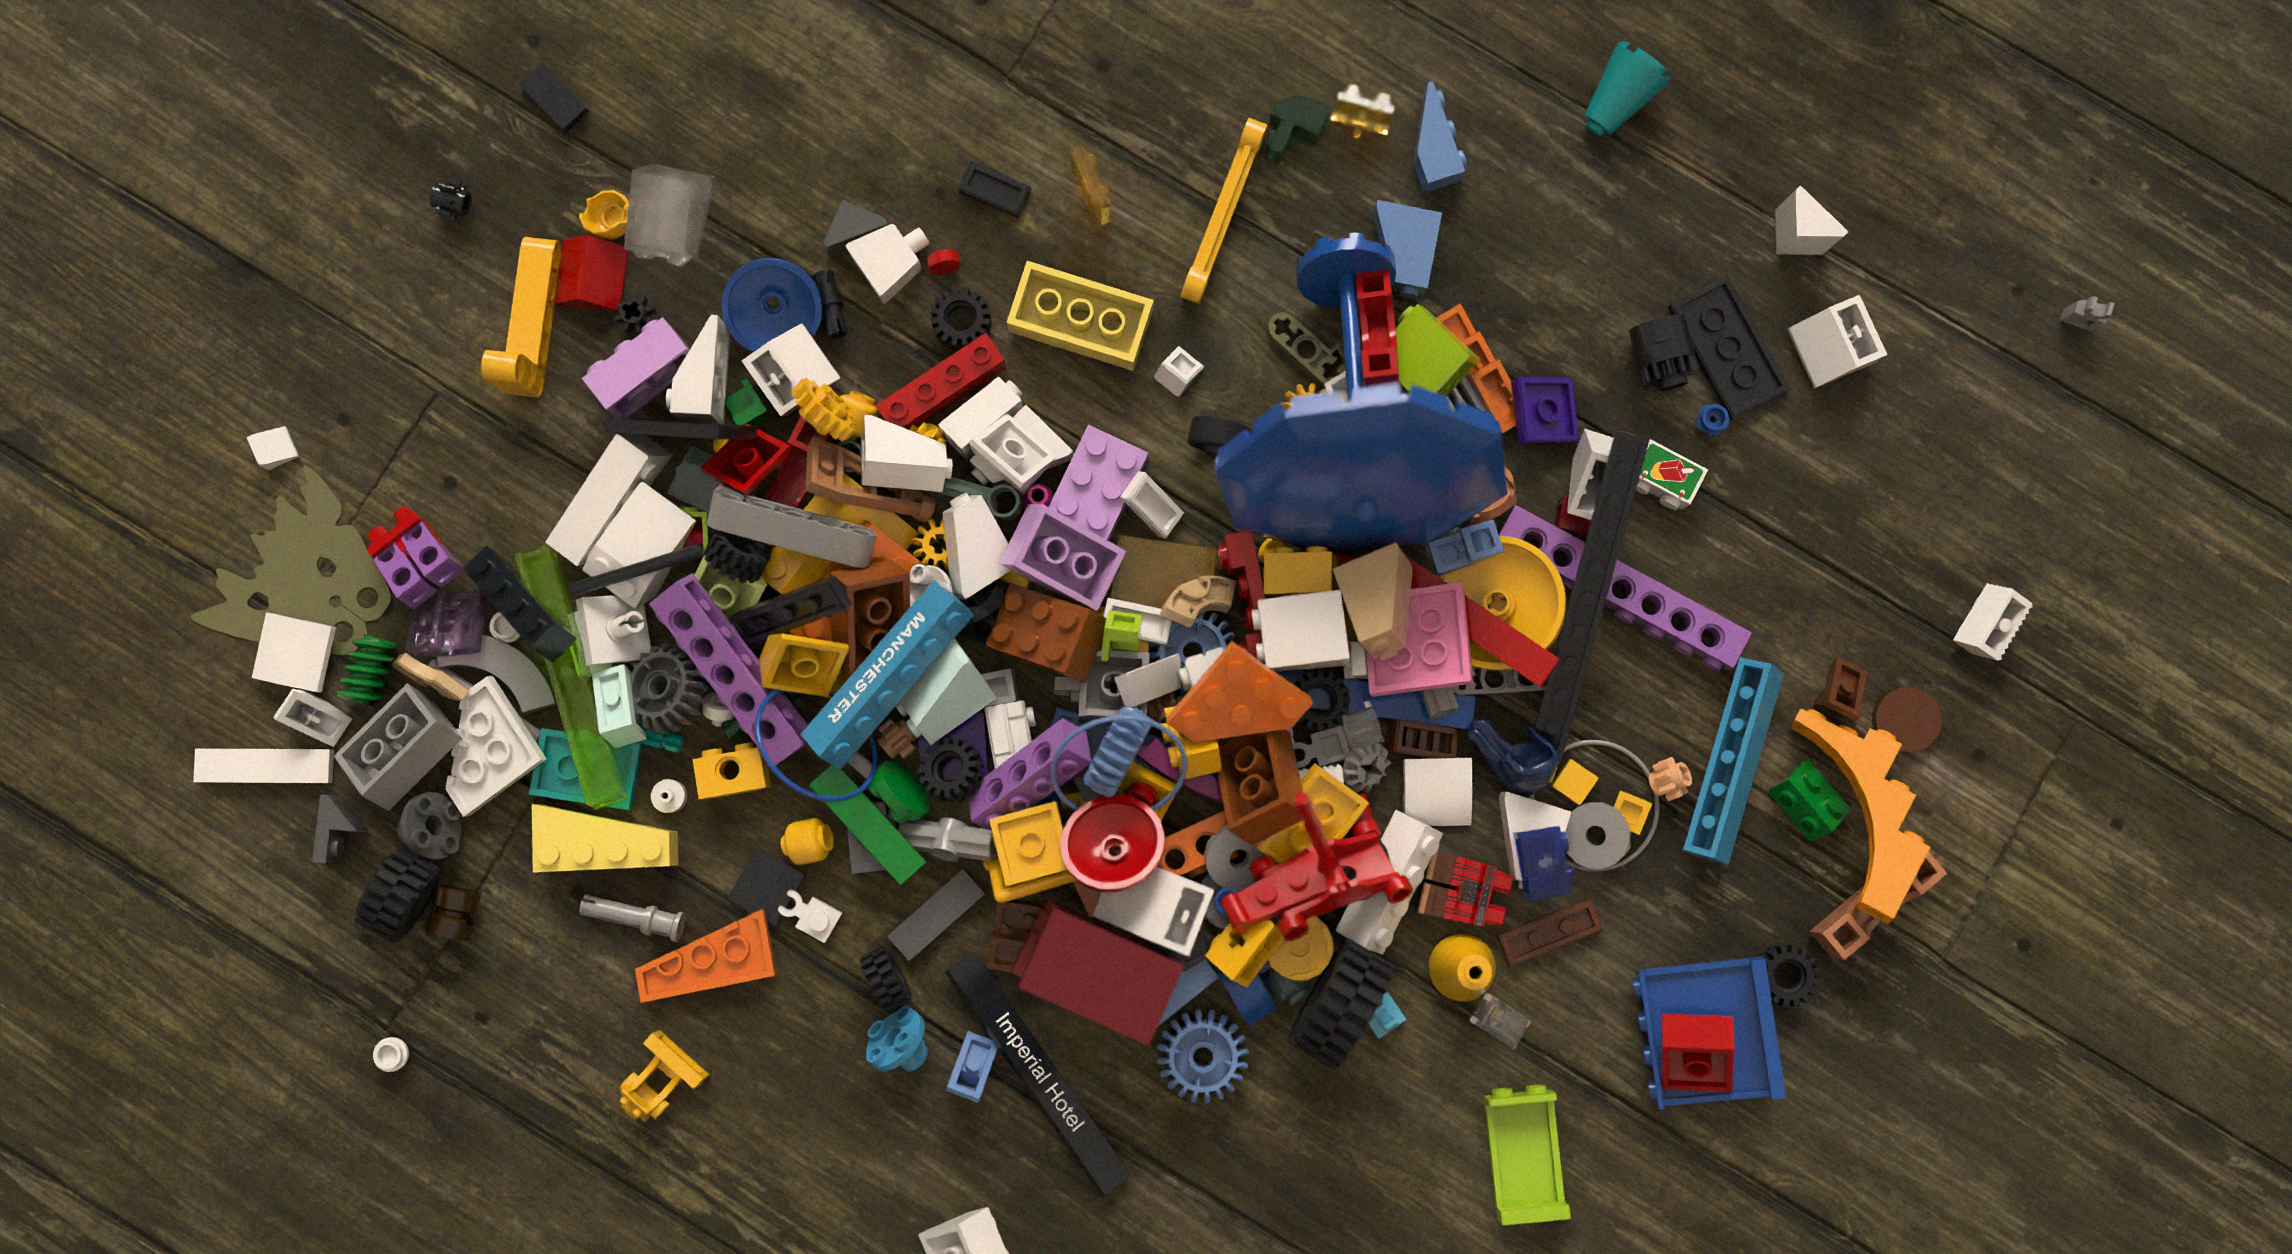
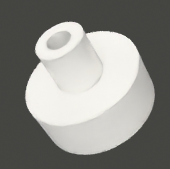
(716, 710)
(676, 796)

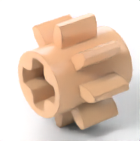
(1670, 779)

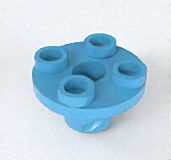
(897, 1041)

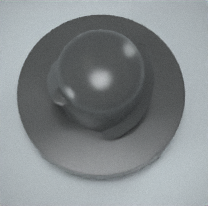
(430, 826)

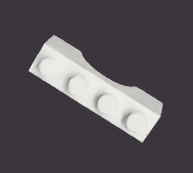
(1409, 850)

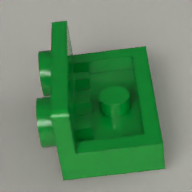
(1810, 801)

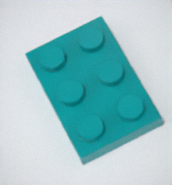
(558, 774)

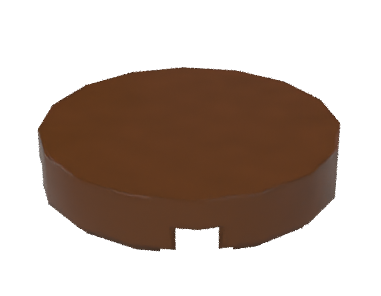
(1909, 716)

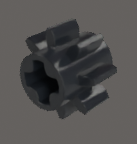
(450, 199)
(636, 306)

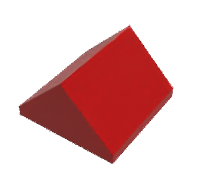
(591, 273)

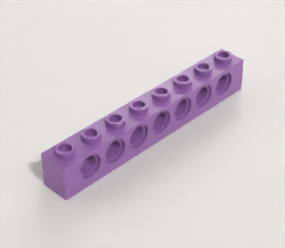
(1728, 637)

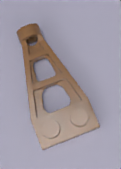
(825, 480)

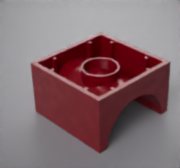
(1096, 971)

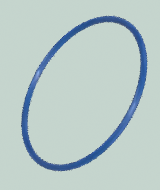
(791, 784)

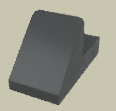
(332, 819)

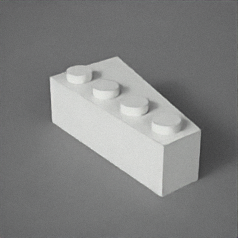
(609, 485)

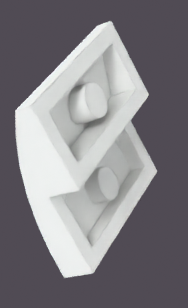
(293, 652)
(1438, 790)

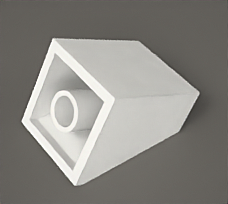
(1301, 631)

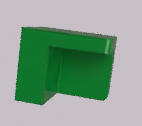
(747, 406)

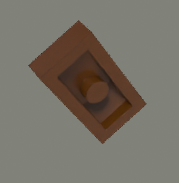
(1843, 690)

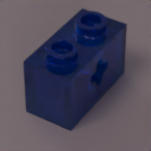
(1537, 880)

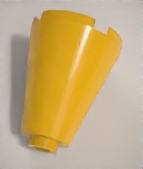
(1451, 964)

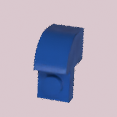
(1251, 1001)

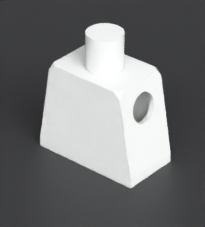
(888, 258)

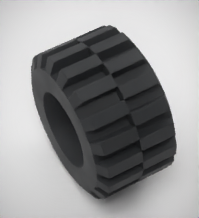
(397, 895)

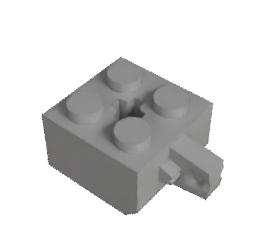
(1094, 695)

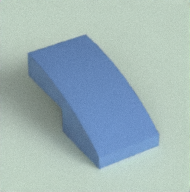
(1465, 548)

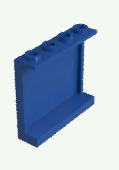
(1721, 989)

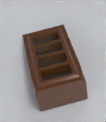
(1395, 734)

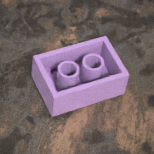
(637, 369)
(1096, 480)
(1062, 557)

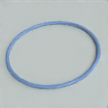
(1119, 718)

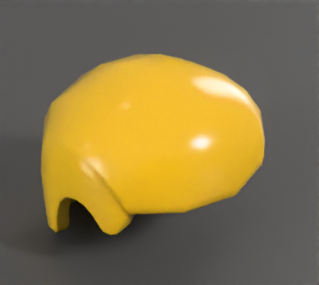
(606, 215)

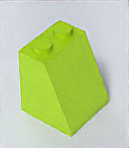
(1430, 353)

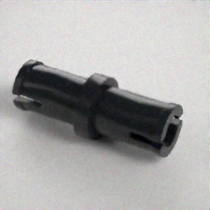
(831, 304)

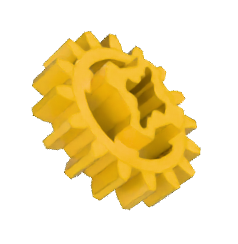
(824, 409)

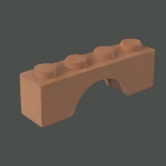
(1850, 928)

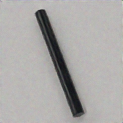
(637, 569)

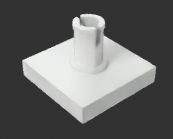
(612, 630)

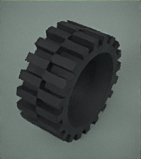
(1341, 1004)

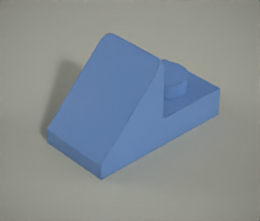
(972, 1067)

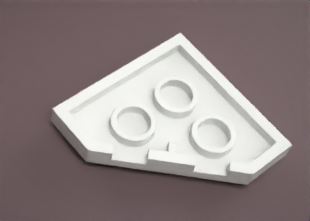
(492, 750)

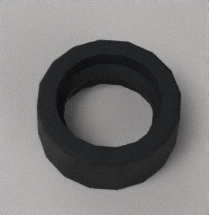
(1212, 433)

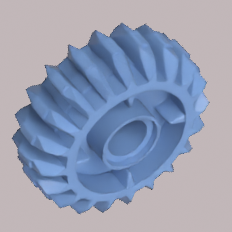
(1201, 633)
(1116, 753)
(1210, 1075)

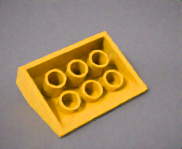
(793, 569)

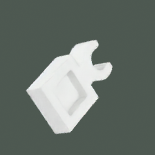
(815, 917)

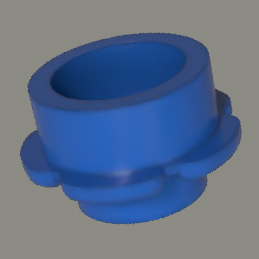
(1721, 419)

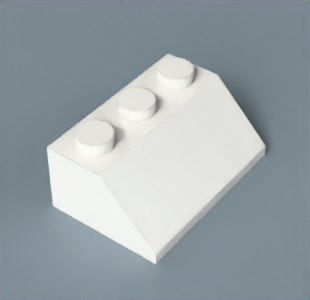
(966, 1234)

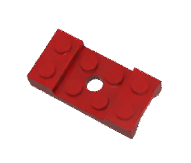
(1239, 557)

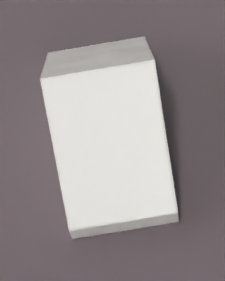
(313, 716)

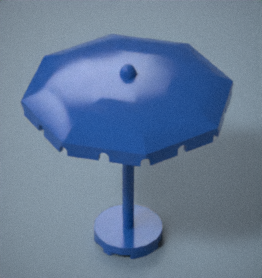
(1366, 467)

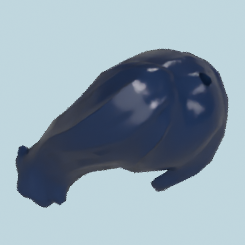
(1520, 766)

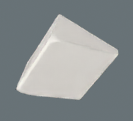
(1178, 371)
(273, 447)

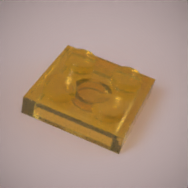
(1095, 193)

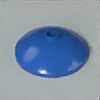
(750, 315)

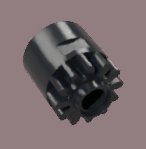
(1664, 352)

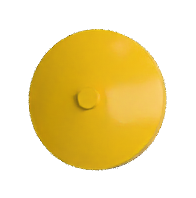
(1520, 590)

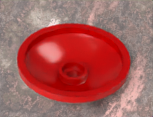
(1109, 826)

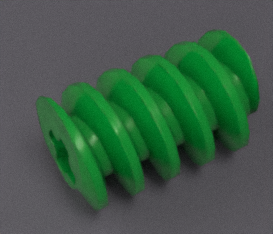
(366, 670)

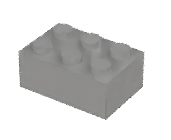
(397, 747)

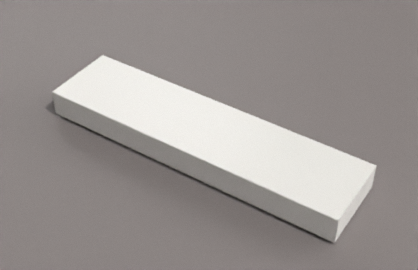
(264, 765)

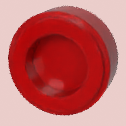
(943, 261)

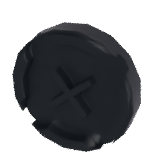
(984, 607)

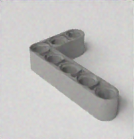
(790, 527)

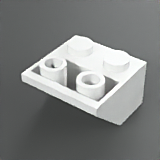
(1837, 341)
(784, 362)

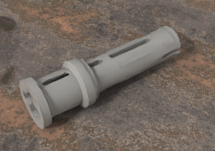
(647, 920)

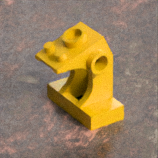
(640, 1098)

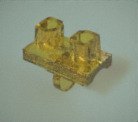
(1361, 112)

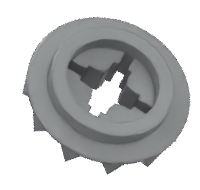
(1362, 780)

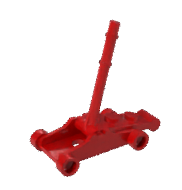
(1315, 878)

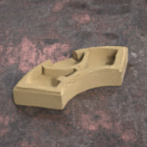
(1199, 596)
(427, 676)

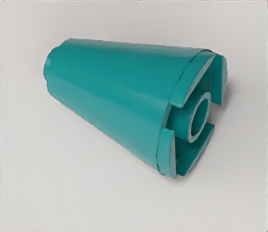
(1624, 89)

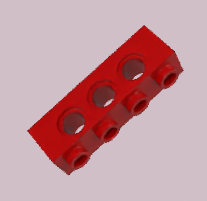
(943, 384)

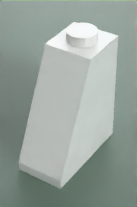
(980, 413)
(1041, 432)
(901, 458)
(1587, 472)
(972, 545)
(1525, 814)

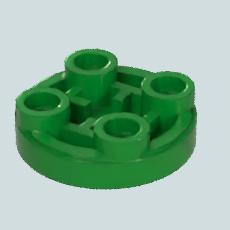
(900, 791)

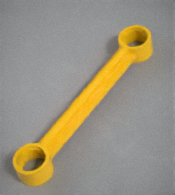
(1247, 151)

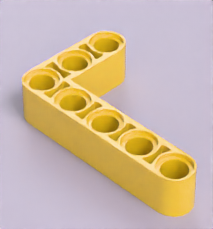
(524, 363)

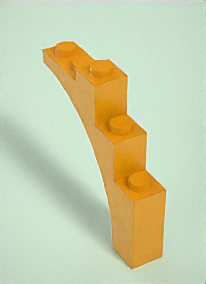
(1865, 762)

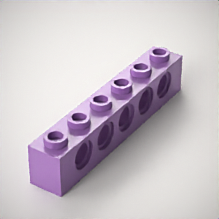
(731, 652)

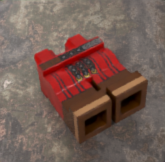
(1471, 893)

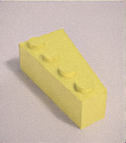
(590, 842)

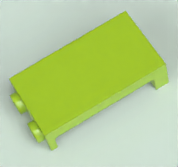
(1525, 1156)

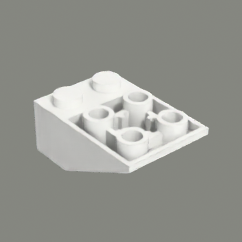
(1159, 909)

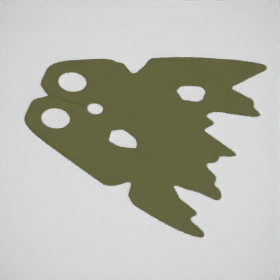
(292, 575)

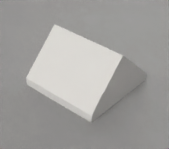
(1805, 226)
(1012, 453)

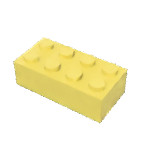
(1080, 315)

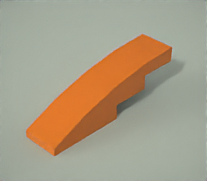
(1488, 375)

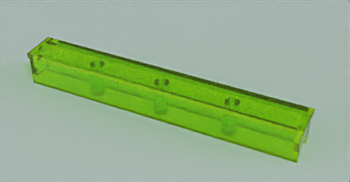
(574, 685)

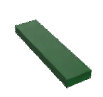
(869, 825)

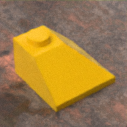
(801, 664)

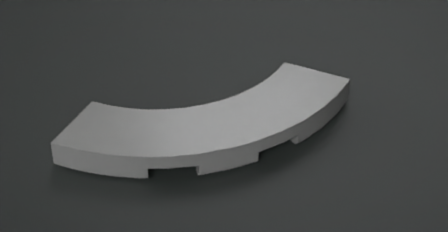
(512, 668)

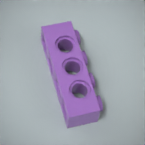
(1027, 774)

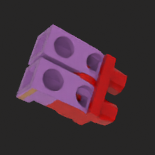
(412, 557)

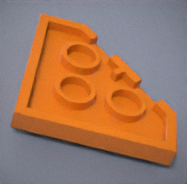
(1238, 699)

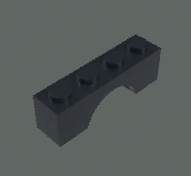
(523, 611)

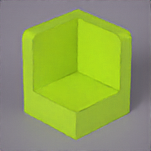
(1121, 632)

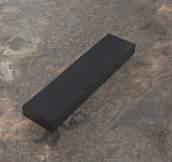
(791, 610)

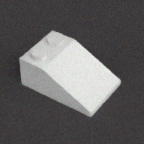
(702, 378)
(640, 531)

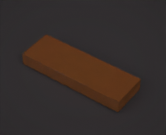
(1550, 932)

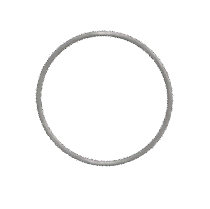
(1656, 800)

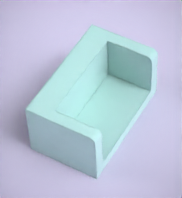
(616, 707)

